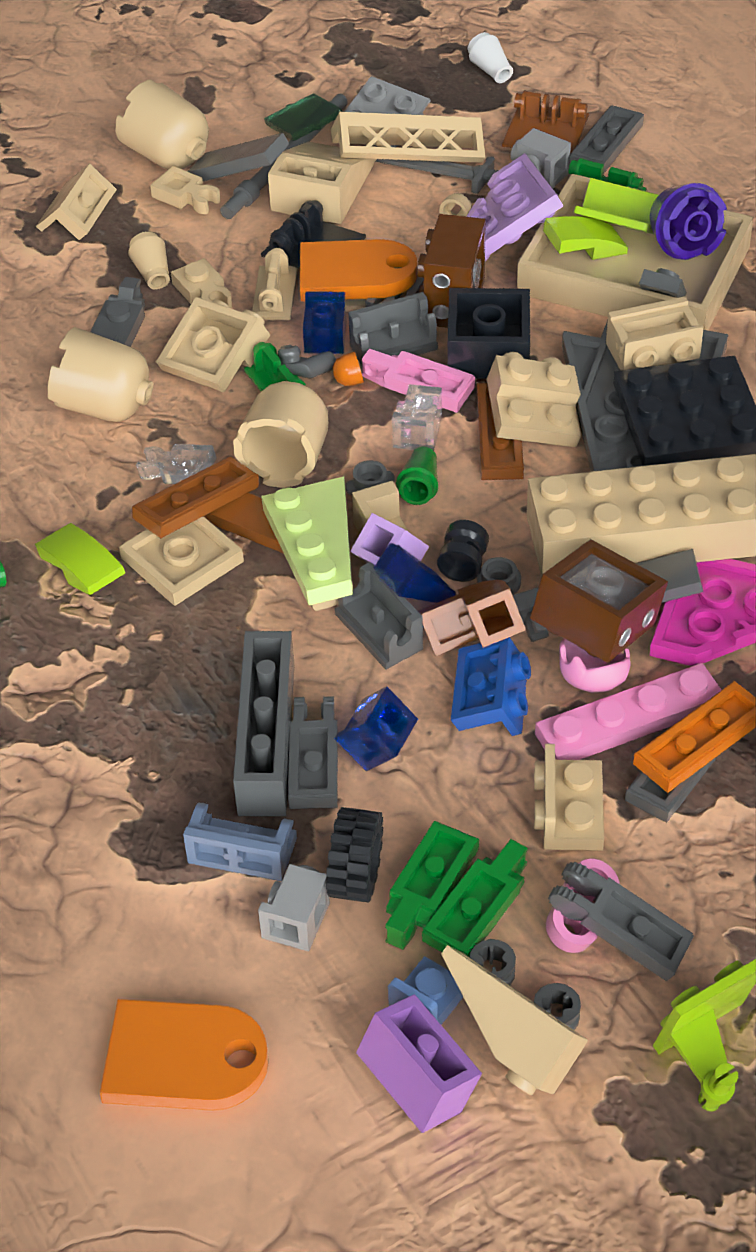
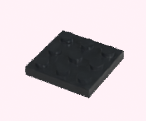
(688, 410)

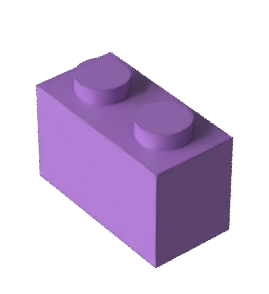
(418, 1063)

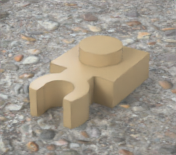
(184, 188)
(200, 281)

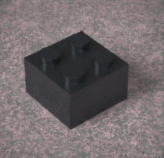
(486, 325)

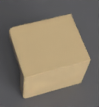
(380, 500)

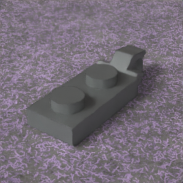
(122, 313)

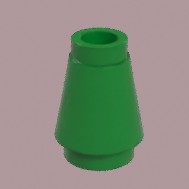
(419, 477)

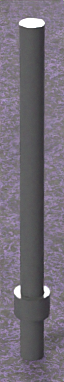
(250, 189)

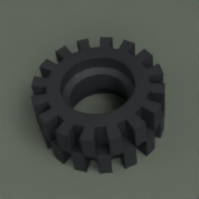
(354, 854)

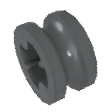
(496, 950)
(563, 995)

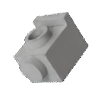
(547, 154)
(295, 907)

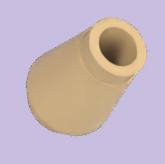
(150, 258)

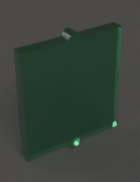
(303, 117)

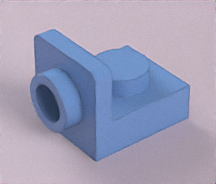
(431, 985)

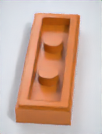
(698, 737)

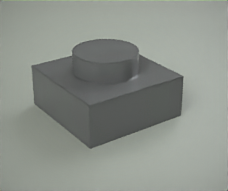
(663, 282)

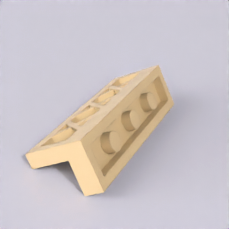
(408, 131)

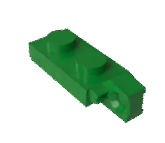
(427, 880)
(478, 901)

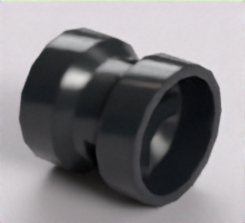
(463, 550)

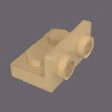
(571, 802)

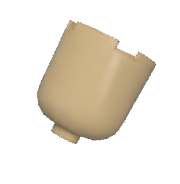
(162, 126)
(99, 377)
(282, 434)

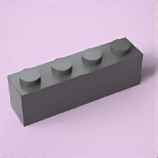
(264, 724)

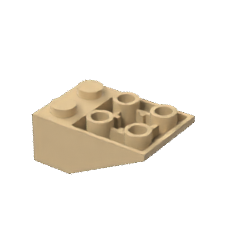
(318, 174)

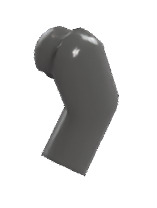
(306, 367)

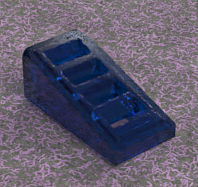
(410, 576)

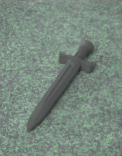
(478, 174)

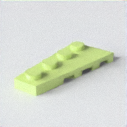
(314, 537)

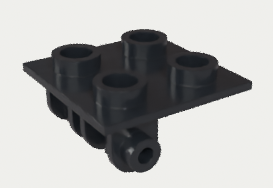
(307, 227)

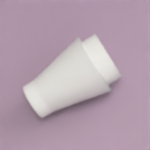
(488, 55)

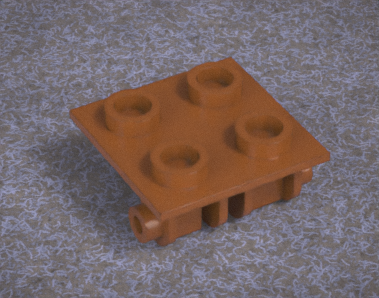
(560, 121)

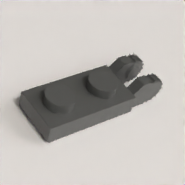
(313, 757)
(622, 919)

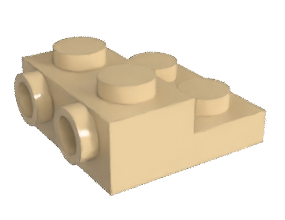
(212, 343)
(534, 400)

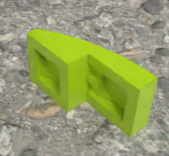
(586, 233)
(81, 557)

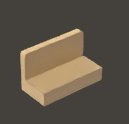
(79, 202)

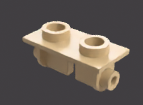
(275, 287)

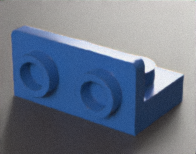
(491, 686)

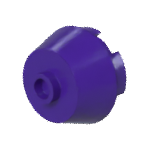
(688, 220)

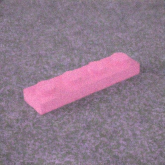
(627, 714)

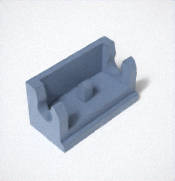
(238, 845)

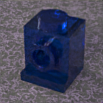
(324, 322)
(377, 729)

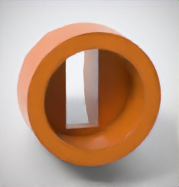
(347, 370)

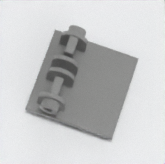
(387, 98)

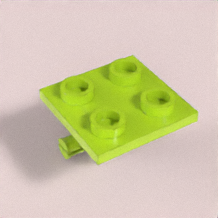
(696, 1034)

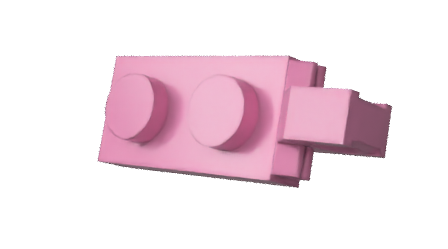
(400, 370)

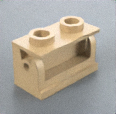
(654, 334)

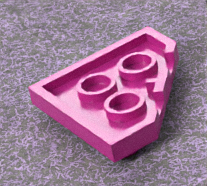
(711, 621)

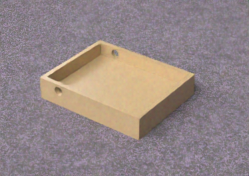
(614, 281)

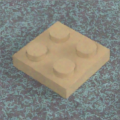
(182, 560)

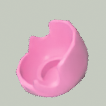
(590, 672)

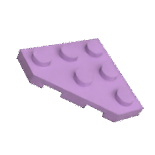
(515, 203)

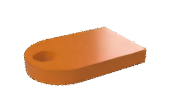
(357, 268)
(180, 1055)

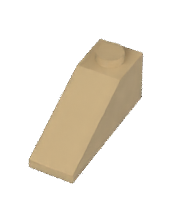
(517, 1030)

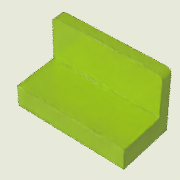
(618, 205)

